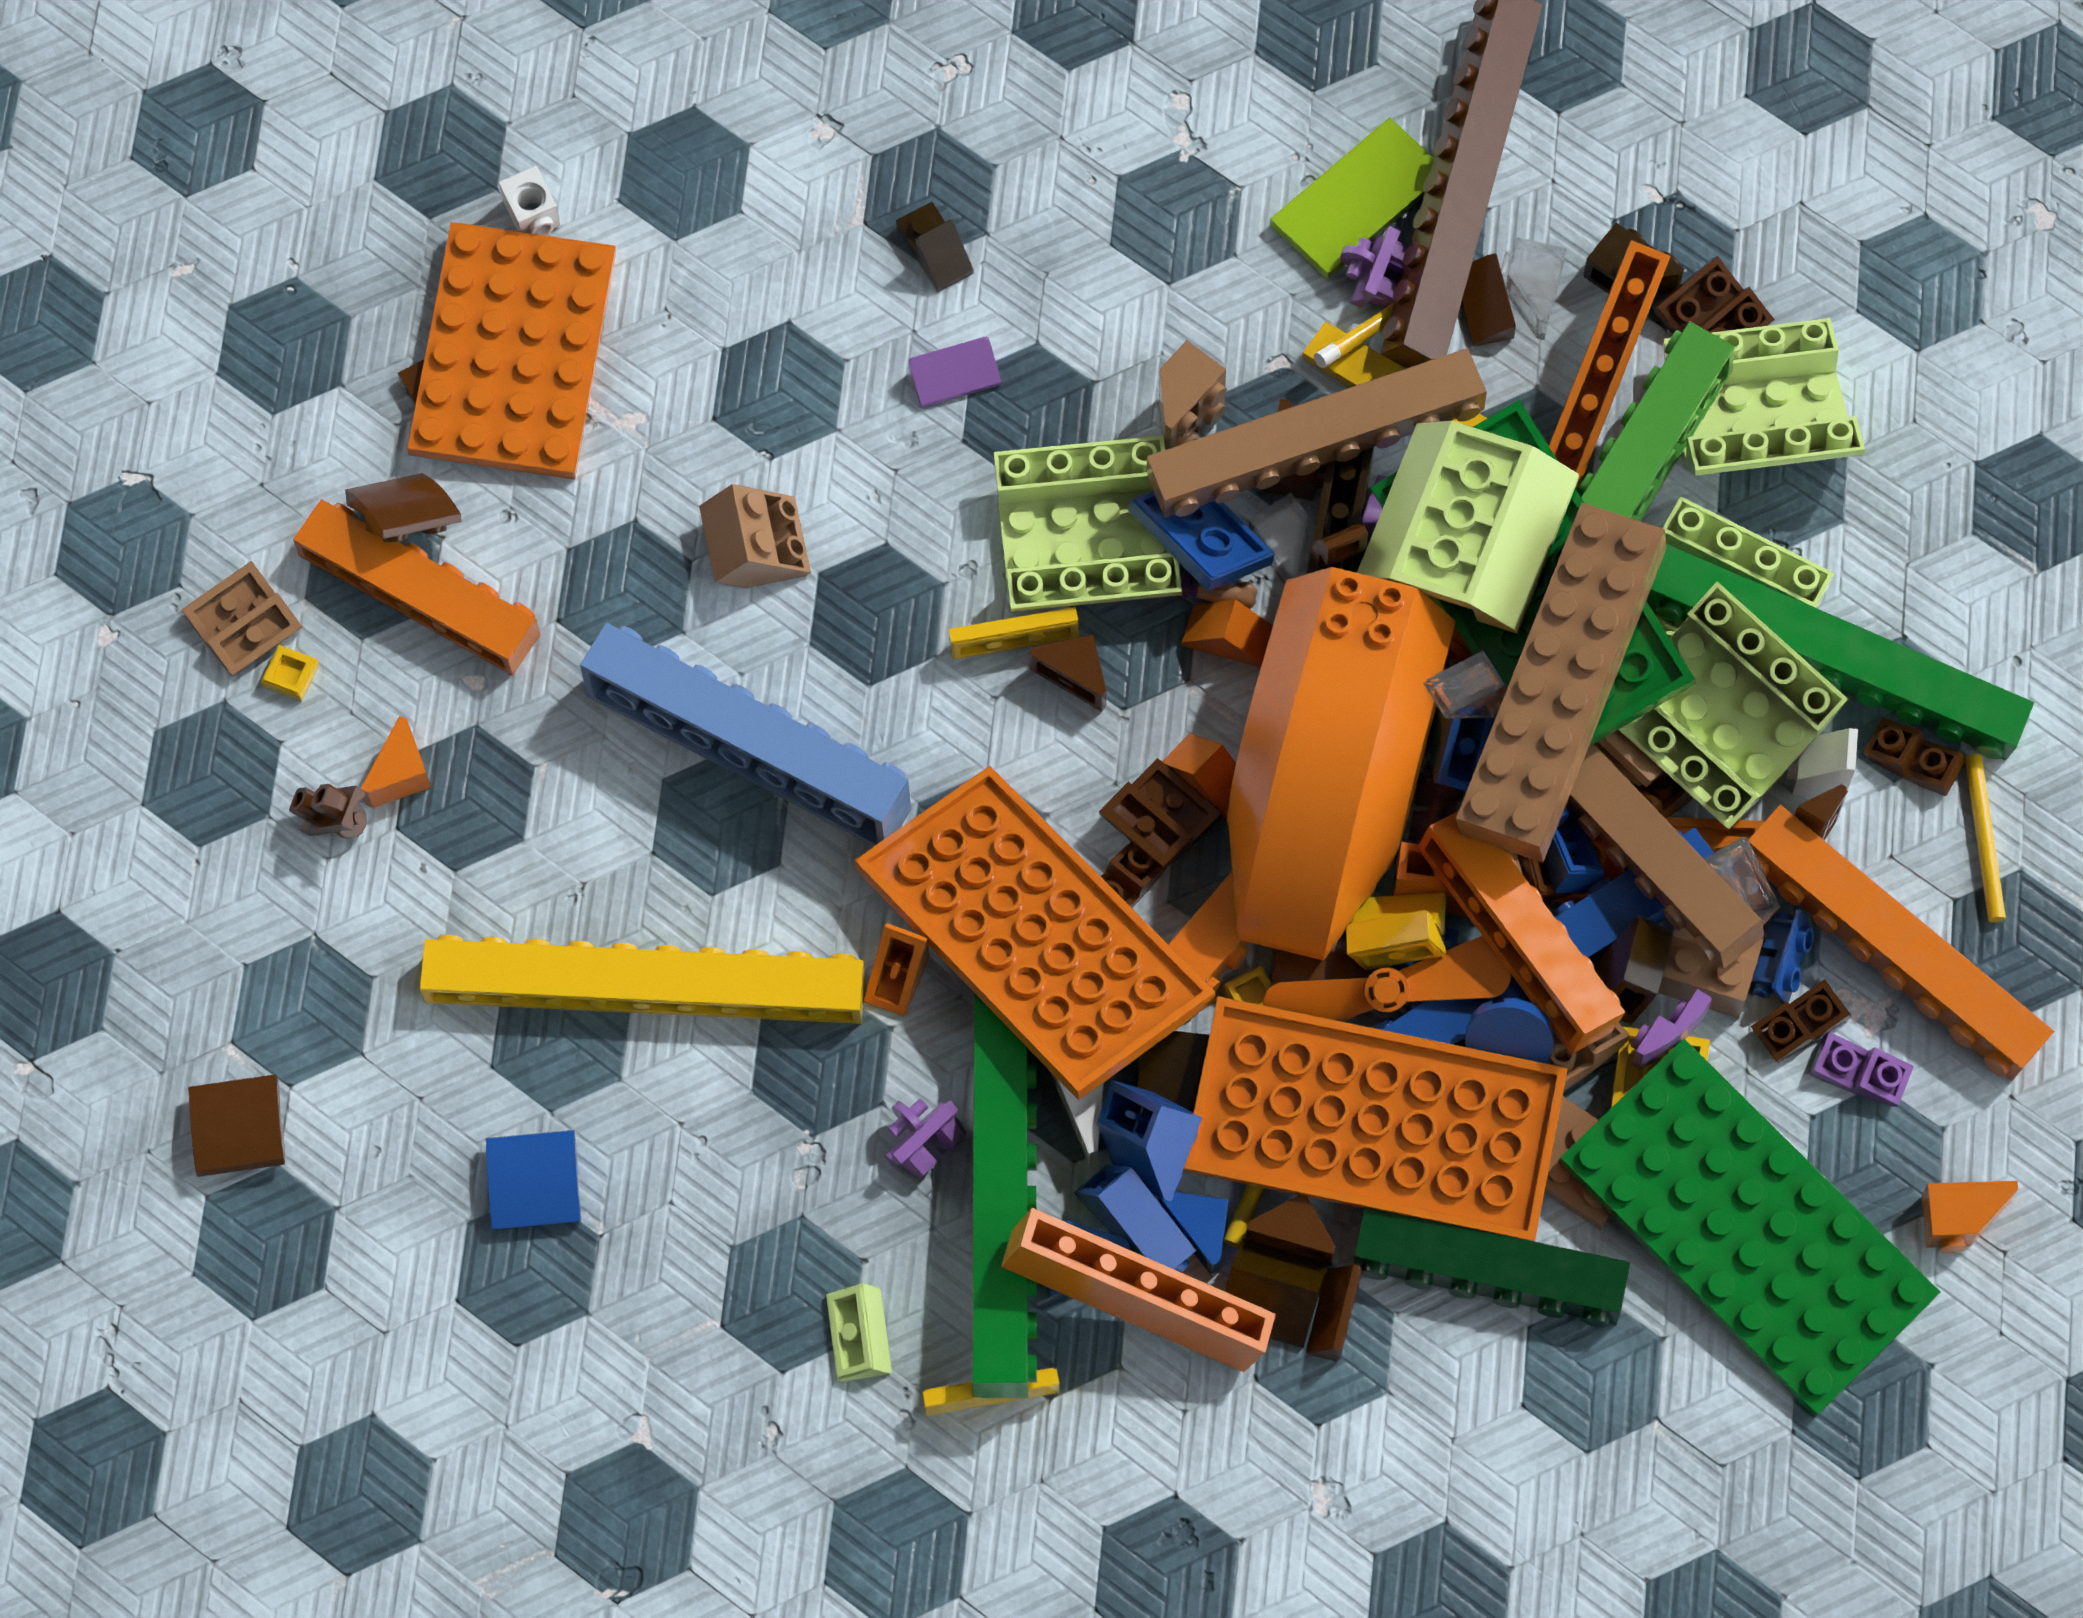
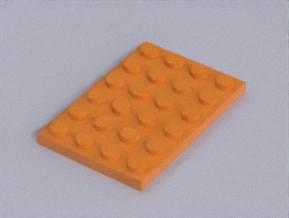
(512, 350)

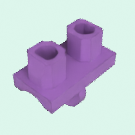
(1384, 253)
(910, 1149)

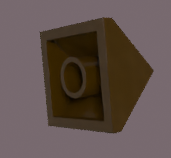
(1278, 1283)

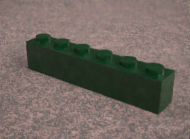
(1492, 1266)

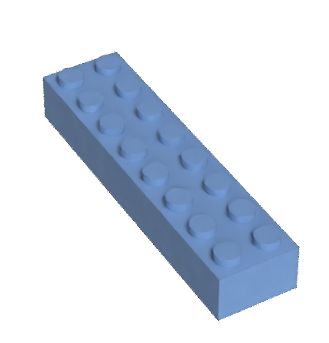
(746, 735)

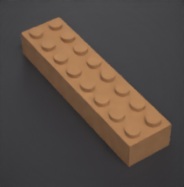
(1561, 682)

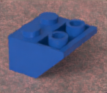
(1148, 1135)

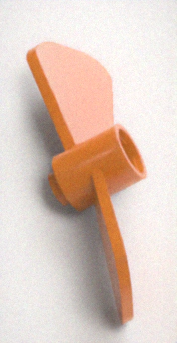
(1462, 973)

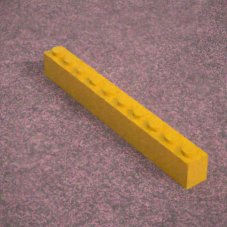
(643, 980)

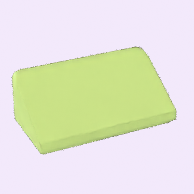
(858, 1333)

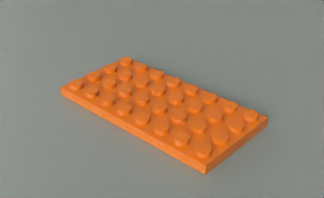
(1035, 932)
(1375, 1119)

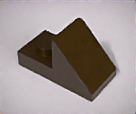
(935, 246)

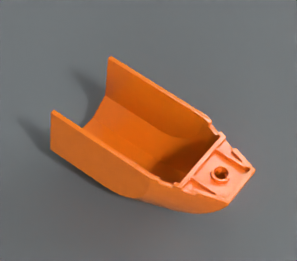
(1331, 754)

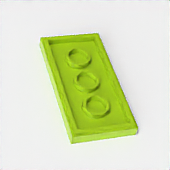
(1356, 197)

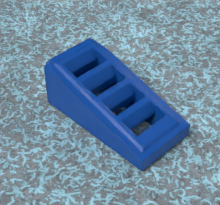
(1574, 873)

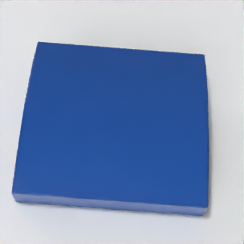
(533, 1179)

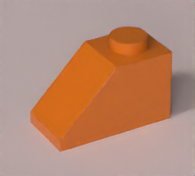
(1962, 1211)

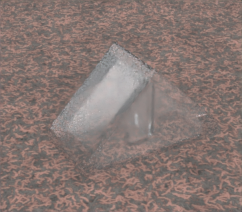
(1468, 689)

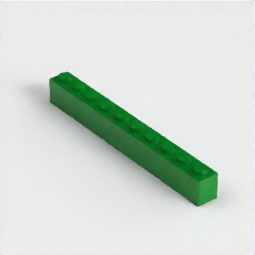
(1858, 659)
(999, 1202)

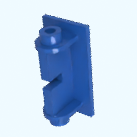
(1790, 939)

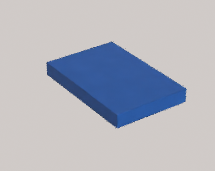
(1207, 543)

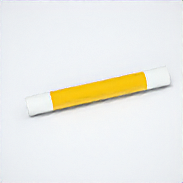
(1353, 338)

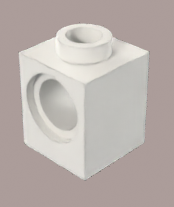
(525, 189)

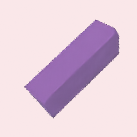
(954, 371)

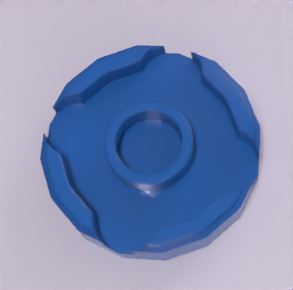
(1512, 1030)

